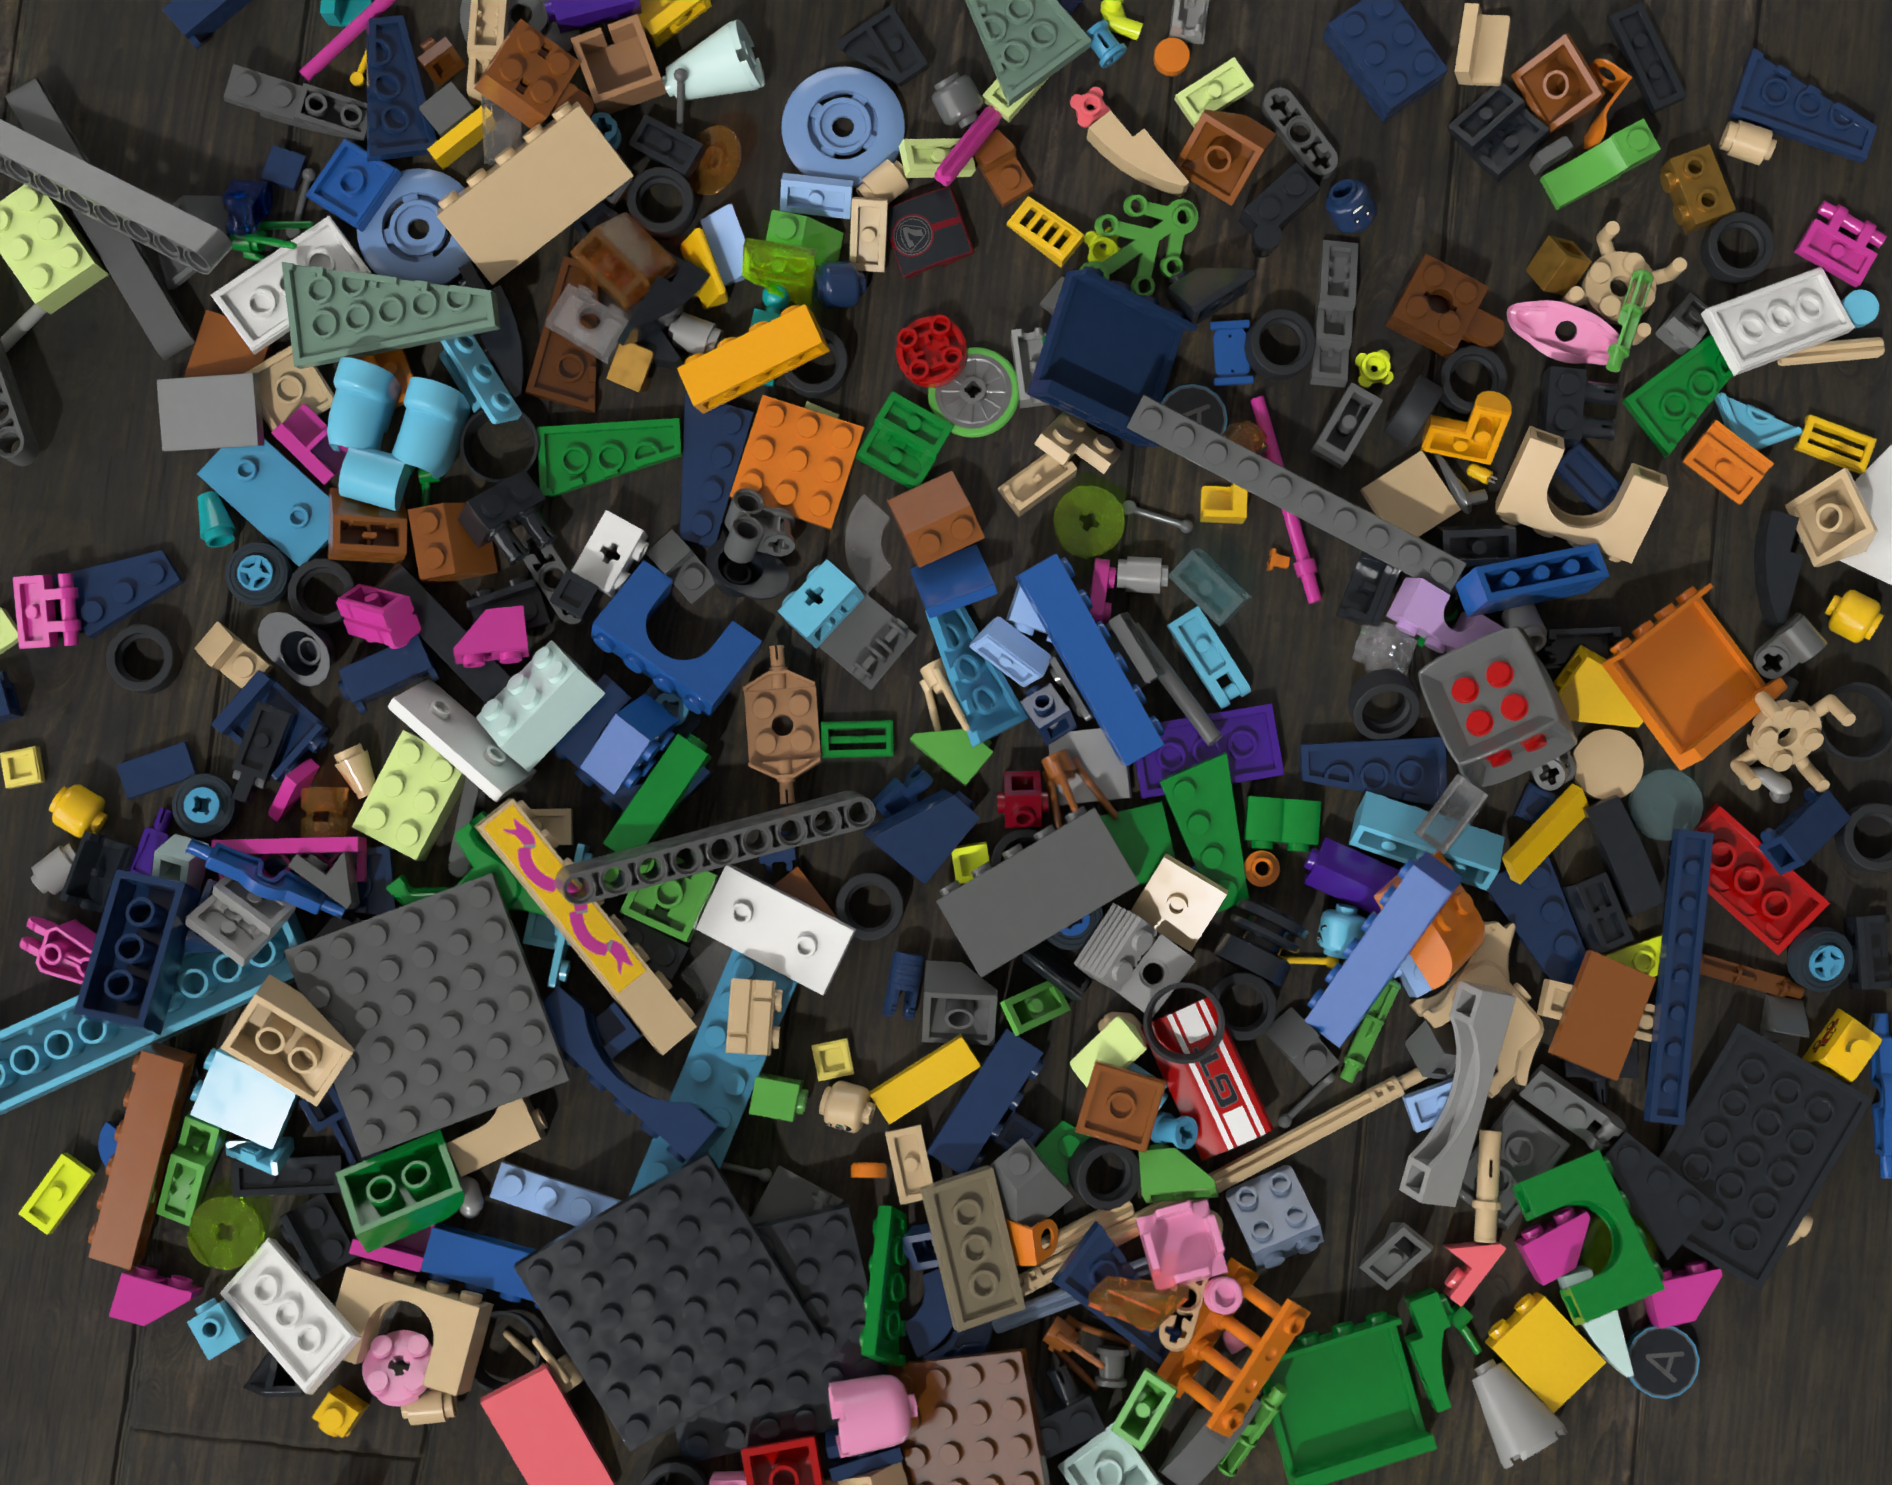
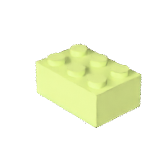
(46, 249)
(411, 798)

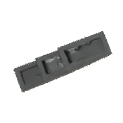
(1334, 313)

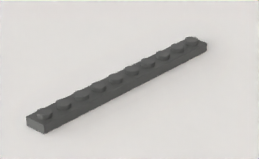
(1295, 494)

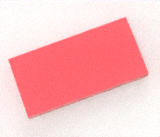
(545, 1432)

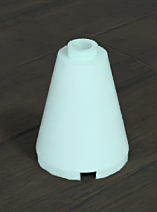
(718, 65)

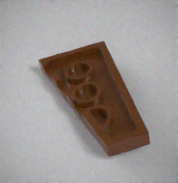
(560, 367)

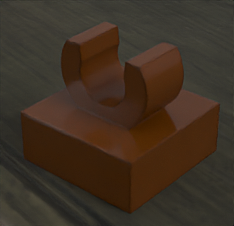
(440, 60)

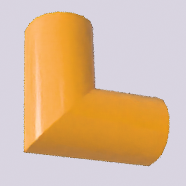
(1473, 439)

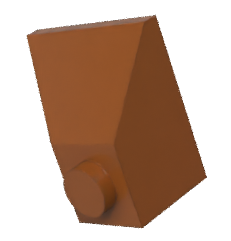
(1224, 153)

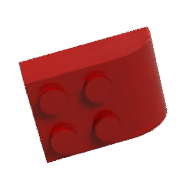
(784, 1463)

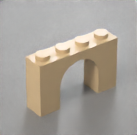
(1615, 529)
(506, 1132)
(456, 1320)

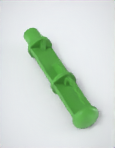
(1629, 320)
(1368, 1032)
(1249, 1438)

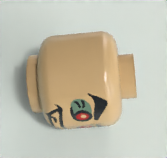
(847, 1106)

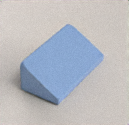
(725, 242)
(1011, 652)

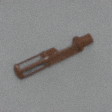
(1749, 977)

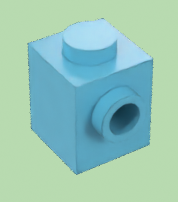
(217, 1327)

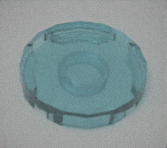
(1664, 803)

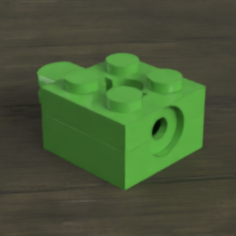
(672, 905)

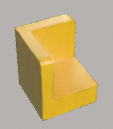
(1223, 504)

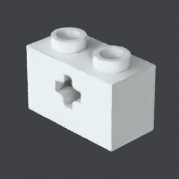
(610, 535)

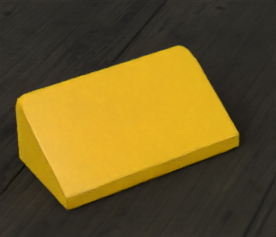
(697, 251)

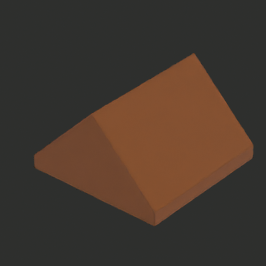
(1558, 84)

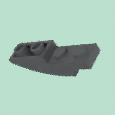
(297, 104)
(1198, 1446)

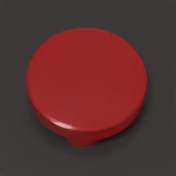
(931, 351)

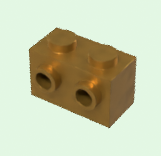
(1696, 189)

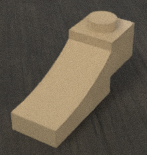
(486, 33)

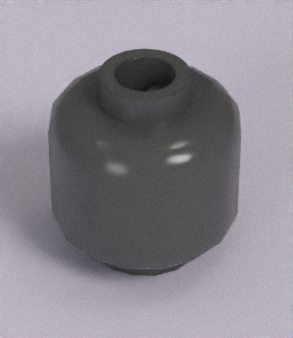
(957, 100)

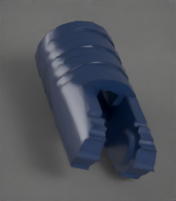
(906, 976)

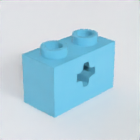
(818, 621)

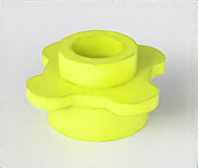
(1094, 240)
(1381, 361)

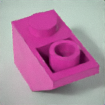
(494, 636)
(1555, 1247)
(1683, 1294)
(147, 1296)

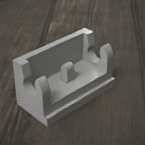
(1189, 20)
(1026, 352)

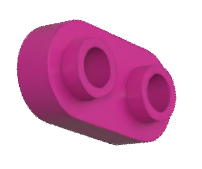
(1102, 578)

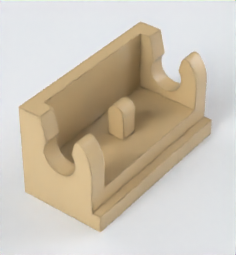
(1036, 483)

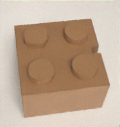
(620, 72)

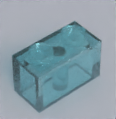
(1209, 586)

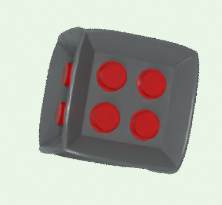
(1496, 707)

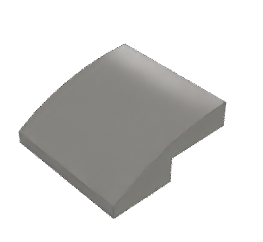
(1099, 763)
(238, 920)

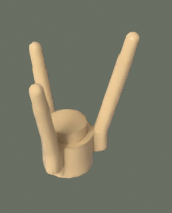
(936, 679)
(562, 1368)

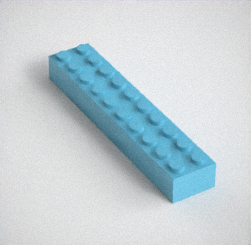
(63, 1047)

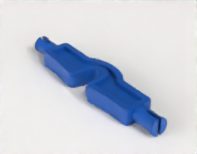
(248, 872)
(1882, 1079)

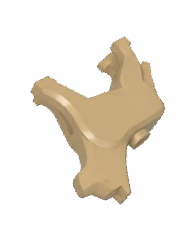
(1490, 968)

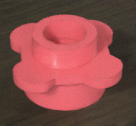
(1080, 103)

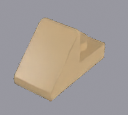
(231, 655)

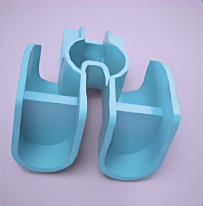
(363, 413)

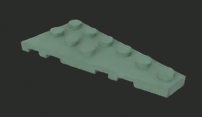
(1026, 41)
(371, 314)

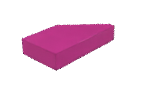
(291, 789)

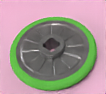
(990, 407)

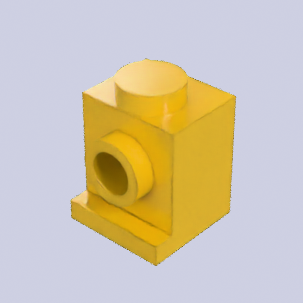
(340, 1412)

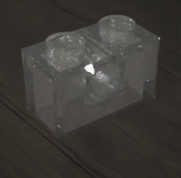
(566, 317)

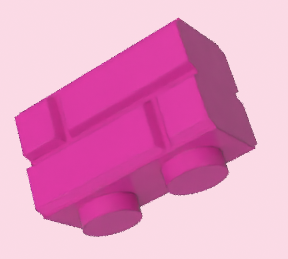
(379, 615)

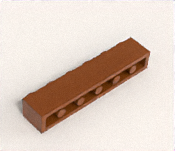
(141, 1155)

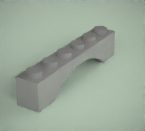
(1440, 1162)

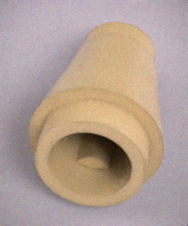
(356, 769)

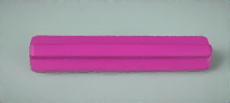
(967, 146)

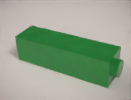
(660, 794)

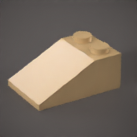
(289, 1041)

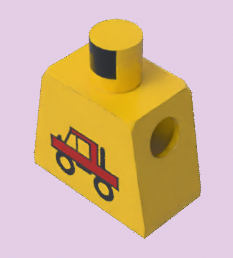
(1843, 1047)

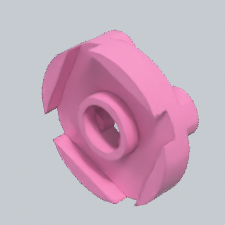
(387, 1351)

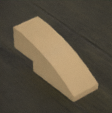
(1136, 155)

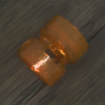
(324, 800)

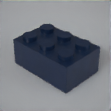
(1384, 55)

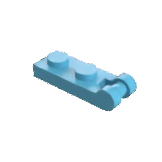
(1208, 657)

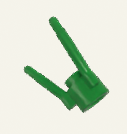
(257, 241)

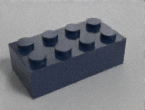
(137, 952)

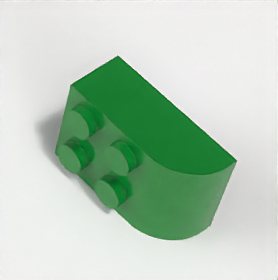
(401, 1191)

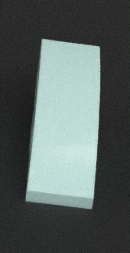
(1604, 1332)

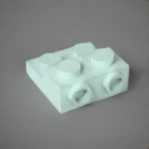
(1108, 1461)

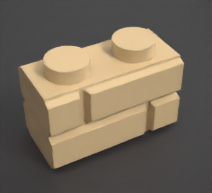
(752, 1017)

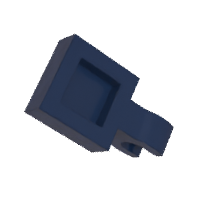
(900, 796)

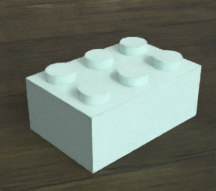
(539, 705)

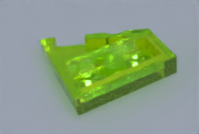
(781, 265)

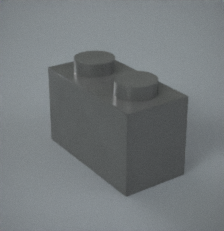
(1346, 426)

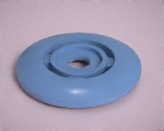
(872, 109)
(394, 251)

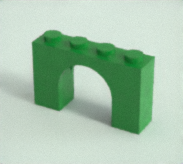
(1629, 1271)

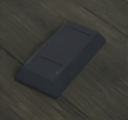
(1057, 970)

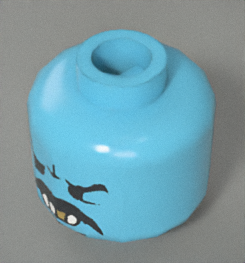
(1339, 928)

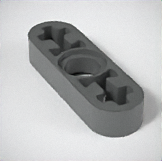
(1277, 118)
(532, 562)

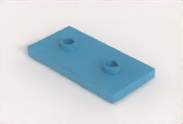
(272, 498)

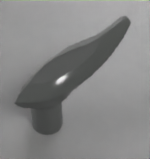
(1459, 491)

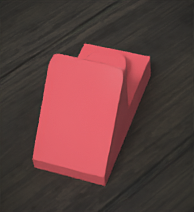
(1478, 1261)

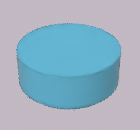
(1861, 307)

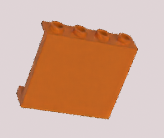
(1688, 679)

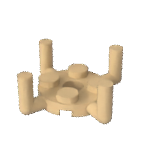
(1618, 265)
(1796, 745)

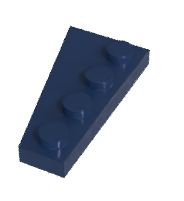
(394, 94)
(1791, 109)
(710, 465)
(1394, 768)
(373, 893)
(1541, 921)
(1087, 1267)

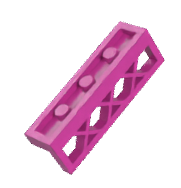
(303, 846)

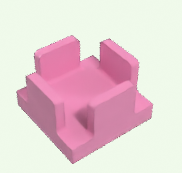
(1182, 1244)

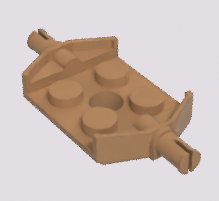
(776, 695)

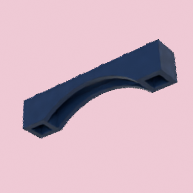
(681, 1124)

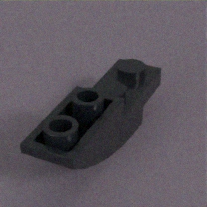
(506, 345)

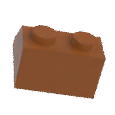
(935, 519)
(445, 548)

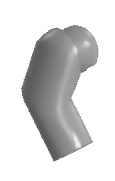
(1778, 784)
(473, 1197)

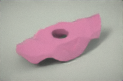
(1537, 325)

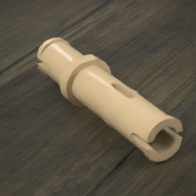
(1487, 1186)

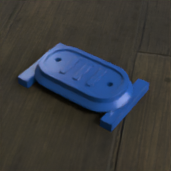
(1230, 353)

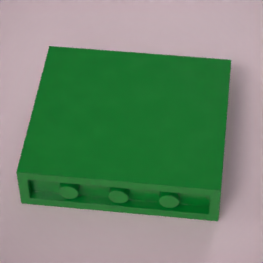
(1346, 1403)

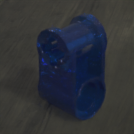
(247, 205)

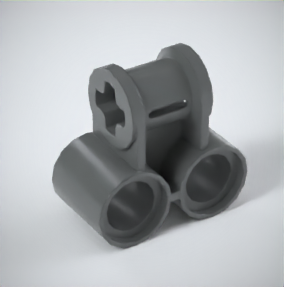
(756, 528)
(1794, 642)

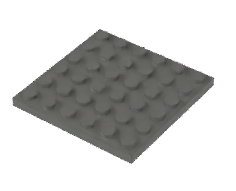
(434, 1013)

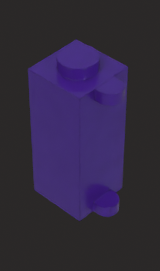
(585, 13)
(1347, 874)

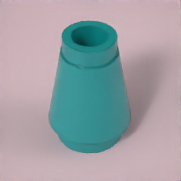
(214, 521)

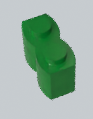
(1282, 822)

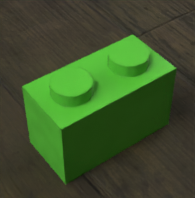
(778, 1097)

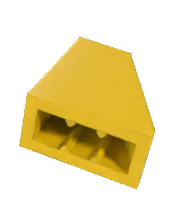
(1592, 694)

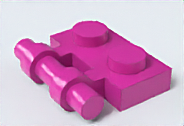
(1835, 251)
(37, 612)

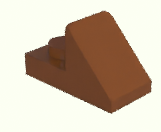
(1001, 169)

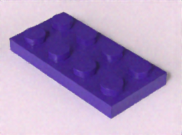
(1247, 739)

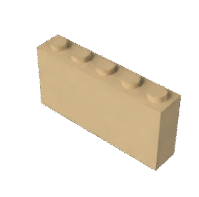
(533, 191)

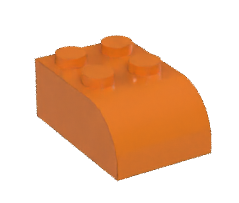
(1451, 936)

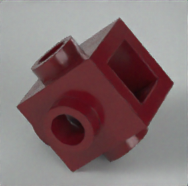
(1024, 806)

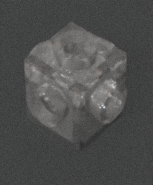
(1384, 648)

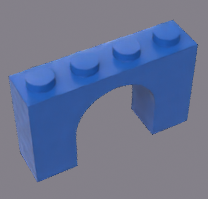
(697, 681)

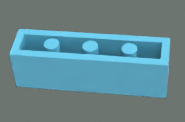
(1389, 829)

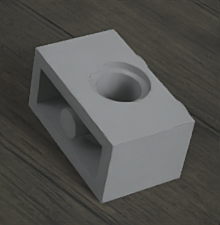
(1174, 966)

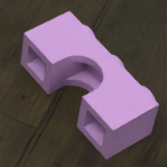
(1420, 611)

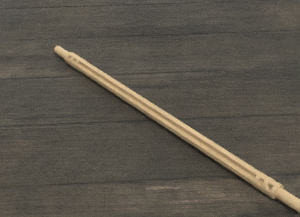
(1248, 1164)

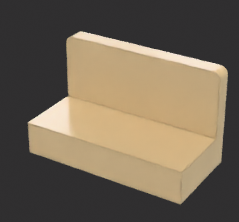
(1481, 47)

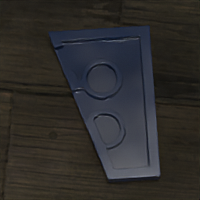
(120, 589)

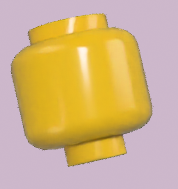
(1854, 616)
(78, 810)

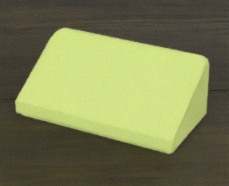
(1116, 1044)

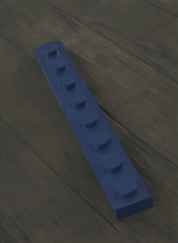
(1678, 977)

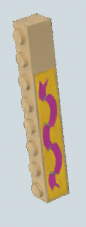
(587, 927)

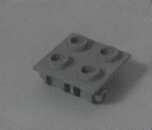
(868, 641)
(791, 1195)

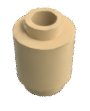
(1747, 142)
(884, 181)
(431, 1407)

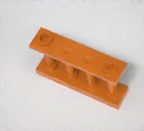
(1247, 1382)

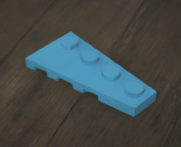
(976, 683)

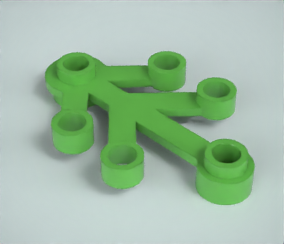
(1146, 240)

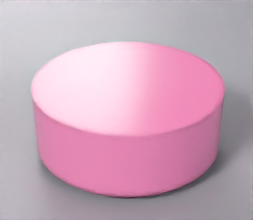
(1223, 1295)

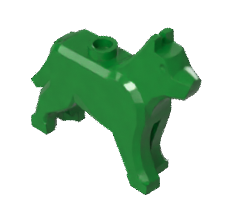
(484, 862)

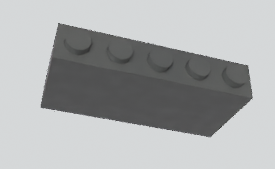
(1036, 890)

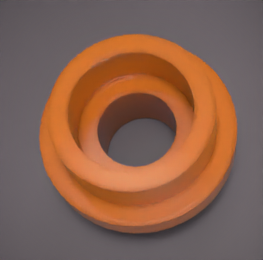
(1250, 868)

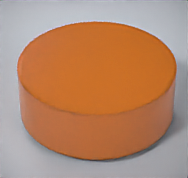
(1171, 56)
(868, 1170)

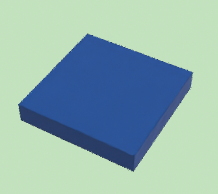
(353, 186)
(953, 581)

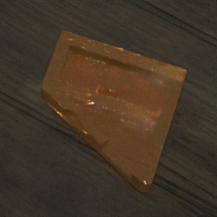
(1136, 1301)

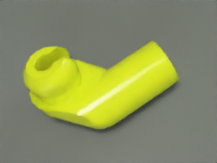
(1118, 23)

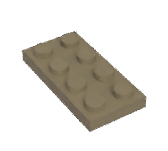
(973, 1248)

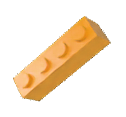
(753, 358)

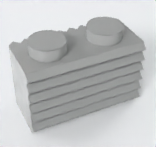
(1116, 947)

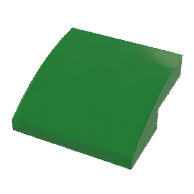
(904, 441)
(1141, 838)

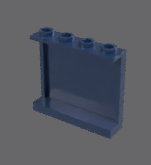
(1106, 352)

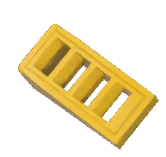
(1058, 256)

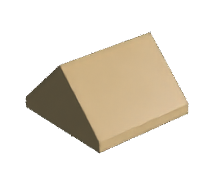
(1833, 520)

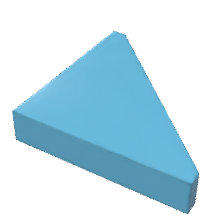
(1752, 424)
(260, 1156)

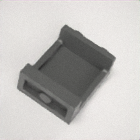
(1134, 650)

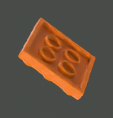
(799, 460)

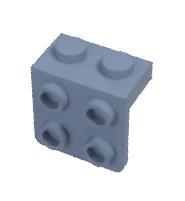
(1275, 1217)

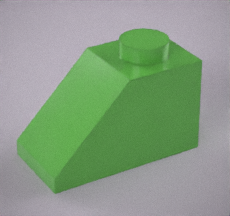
(805, 232)
(954, 752)
(1172, 1177)
(1145, 1410)

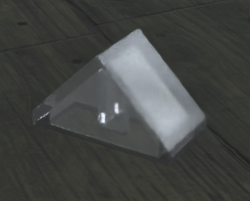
(1452, 814)

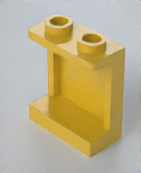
(667, 17)
(1544, 1350)

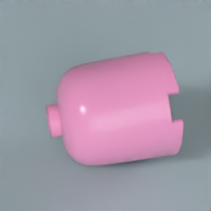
(871, 1413)

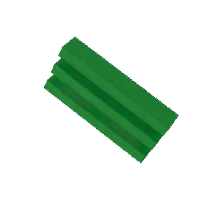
(866, 753)

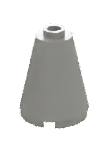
(1514, 1414)

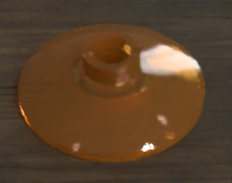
(719, 161)

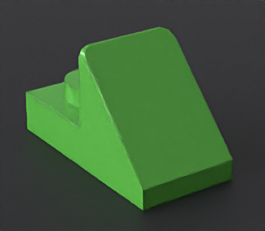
(1034, 1007)

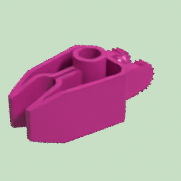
(63, 950)

